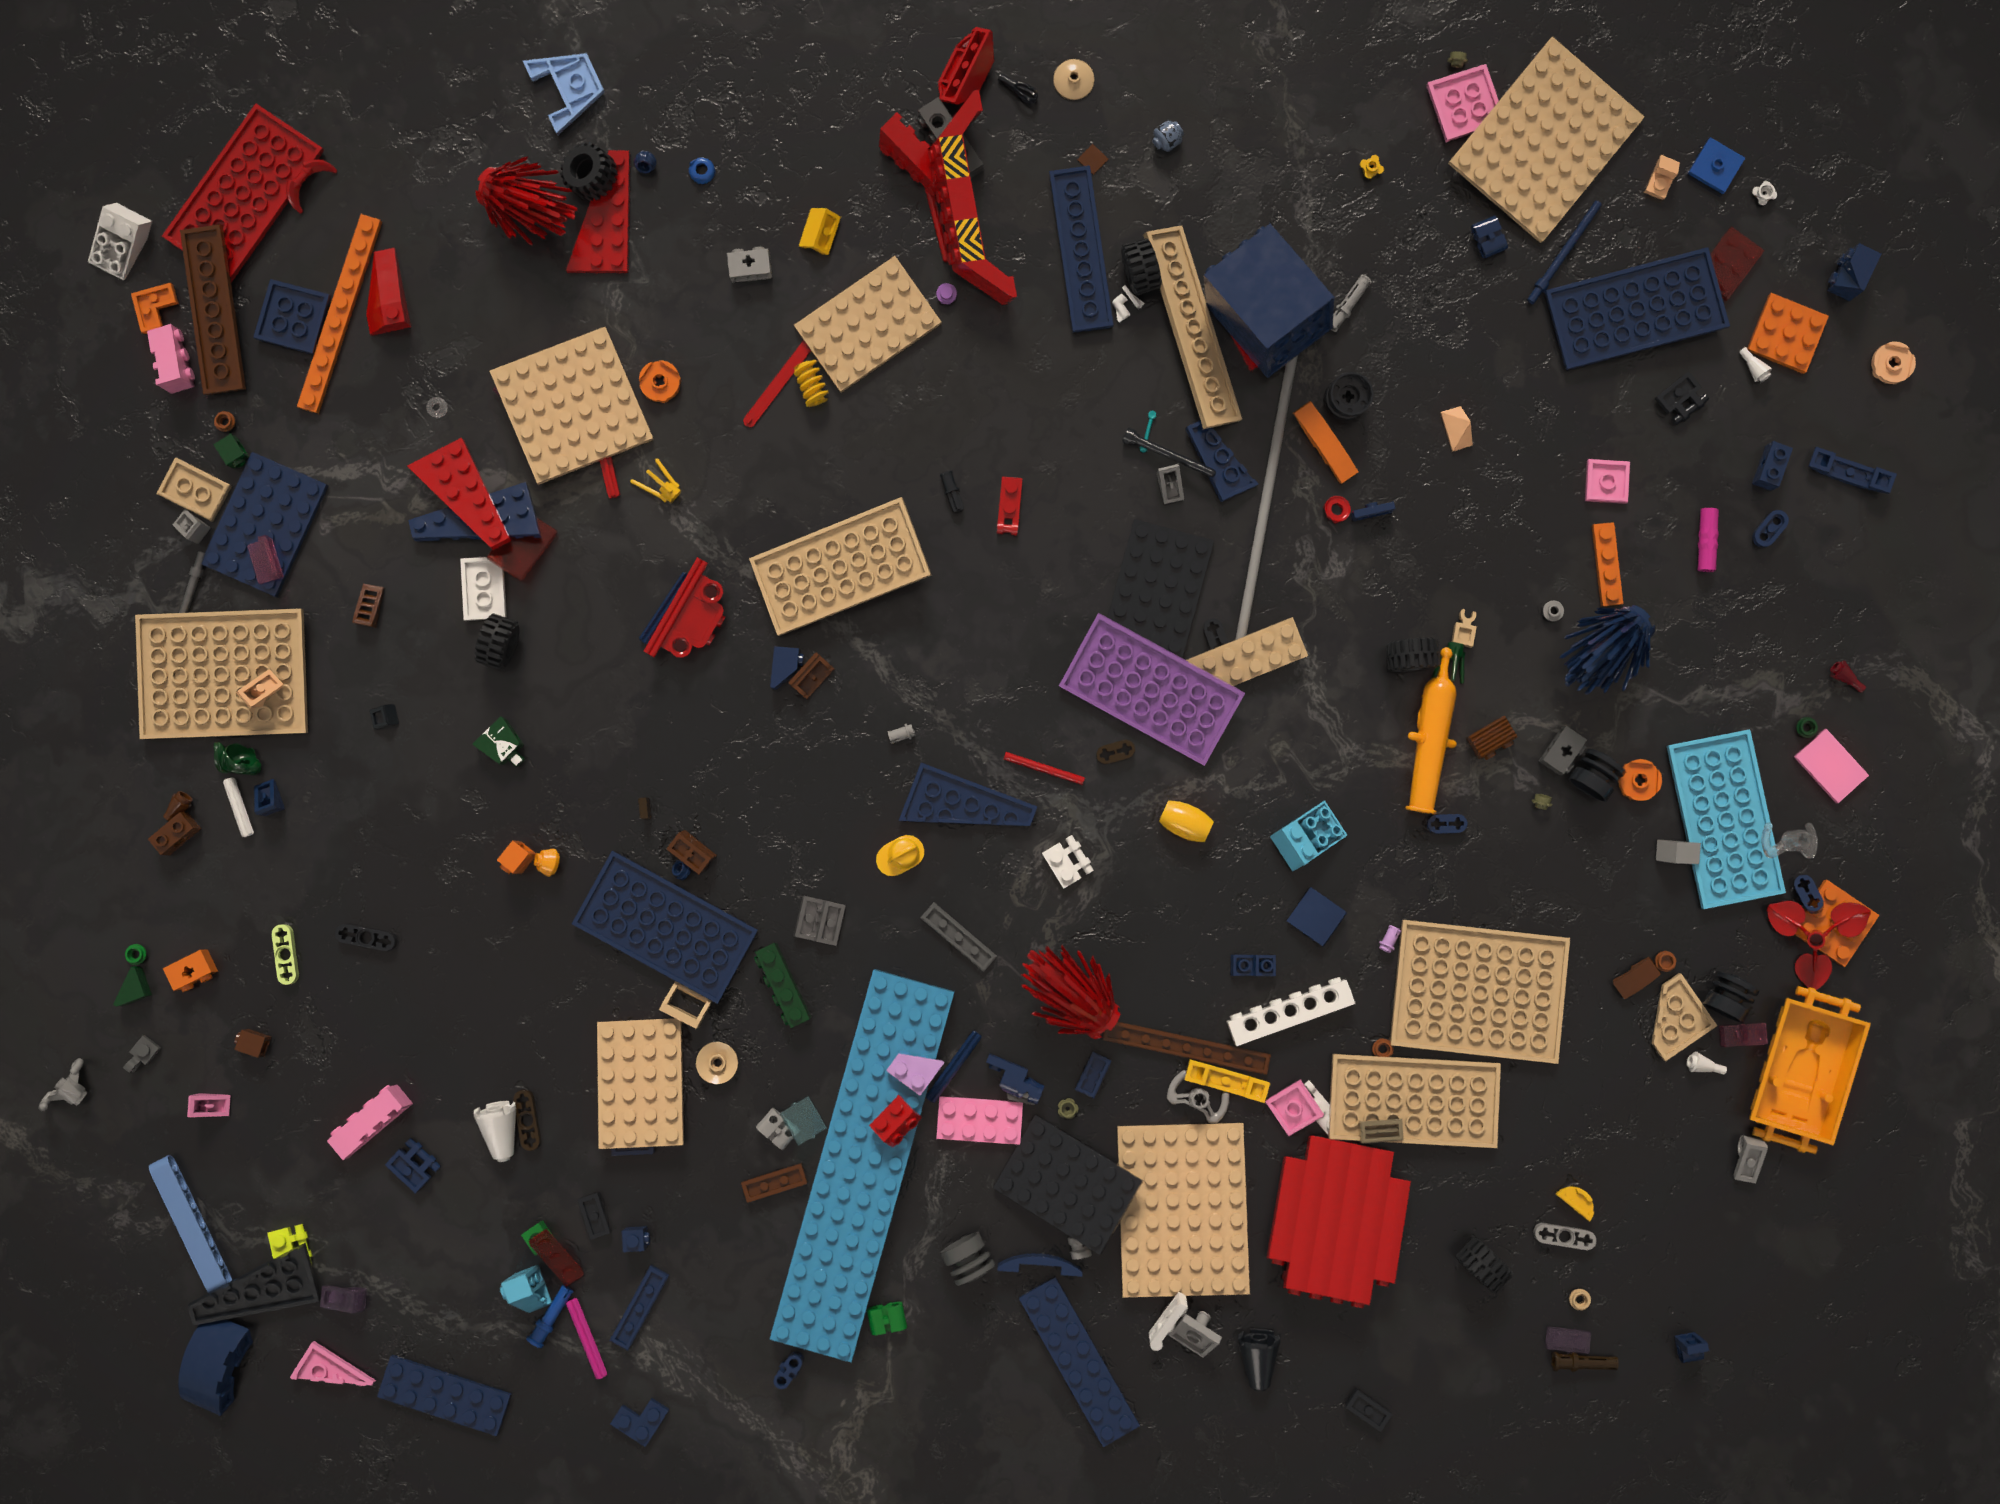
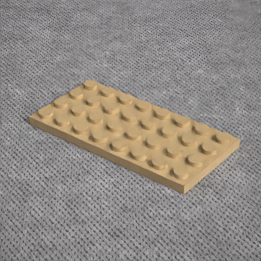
(840, 566)
(1433, 1097)

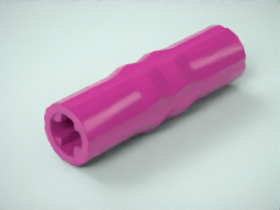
(1708, 539)

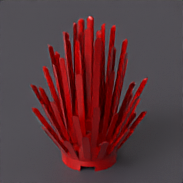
(521, 198)
(1071, 992)

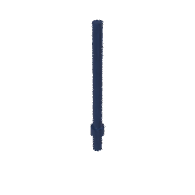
(1543, 283)

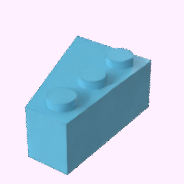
(526, 1290)

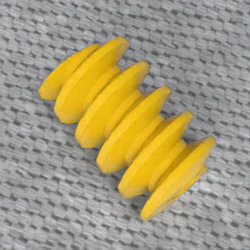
(810, 385)

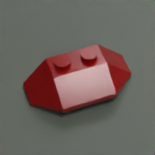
(967, 66)

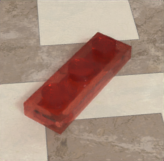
(556, 1257)

